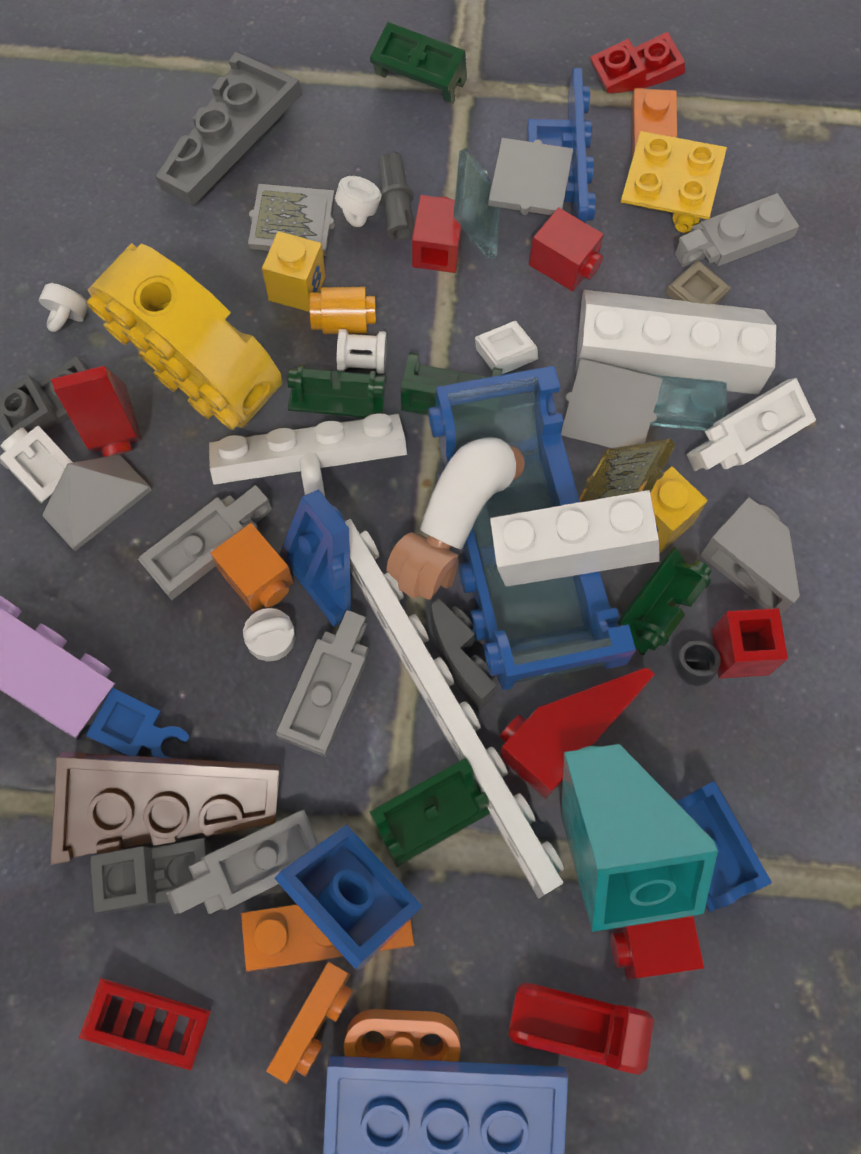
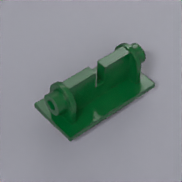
(336, 392)
(656, 607)

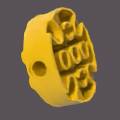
(184, 336)

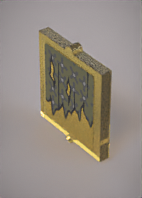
(628, 470)

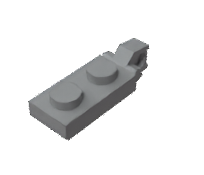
(738, 232)
(185, 552)
(326, 687)
(245, 866)

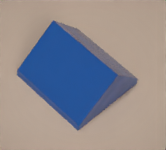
(349, 895)

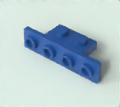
(574, 134)

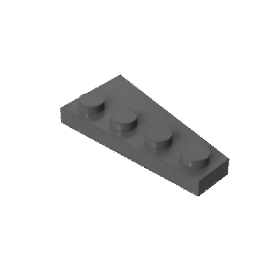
(235, 118)

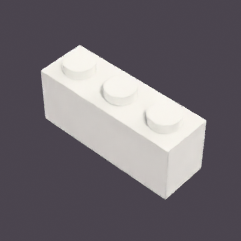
(575, 538)

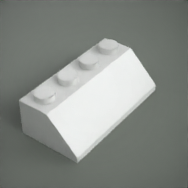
(678, 339)

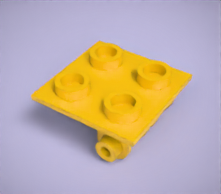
(674, 177)

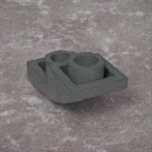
(35, 402)
(454, 640)

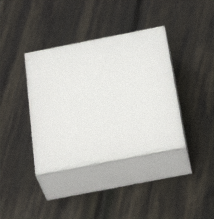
(506, 347)

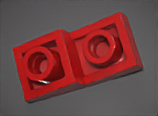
(643, 66)

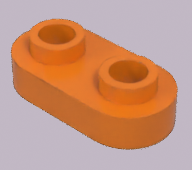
(402, 1035)

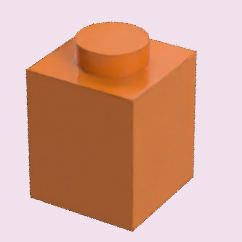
(253, 568)

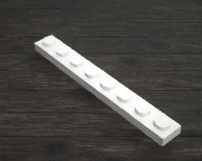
(457, 721)

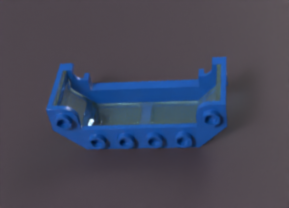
(541, 624)

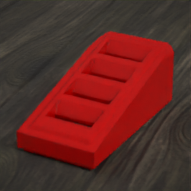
(191, 1039)

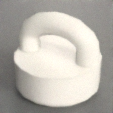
(357, 199)
(63, 304)
(269, 634)

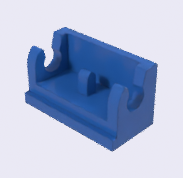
(736, 865)

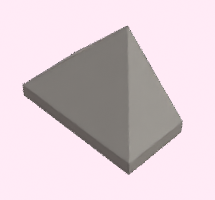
(92, 497)

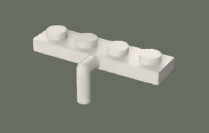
(306, 450)

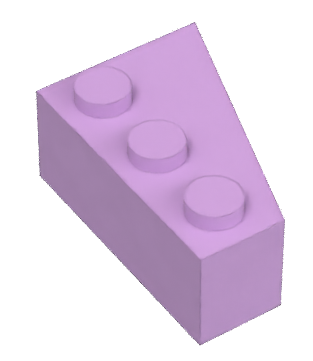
(48, 677)

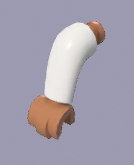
(456, 502)

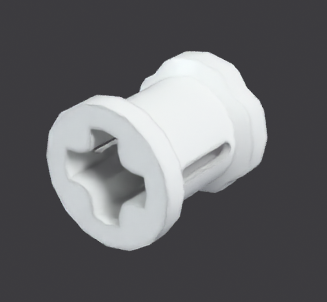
(347, 358)

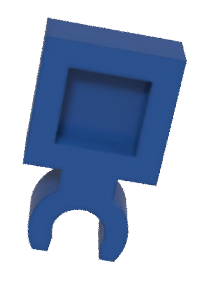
(130, 725)

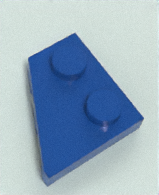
(320, 555)

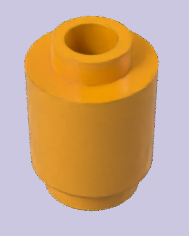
(342, 309)

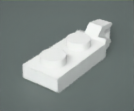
(754, 427)

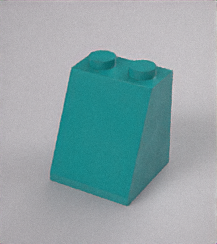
(631, 842)

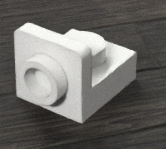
(34, 461)

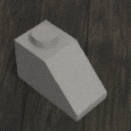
(756, 555)

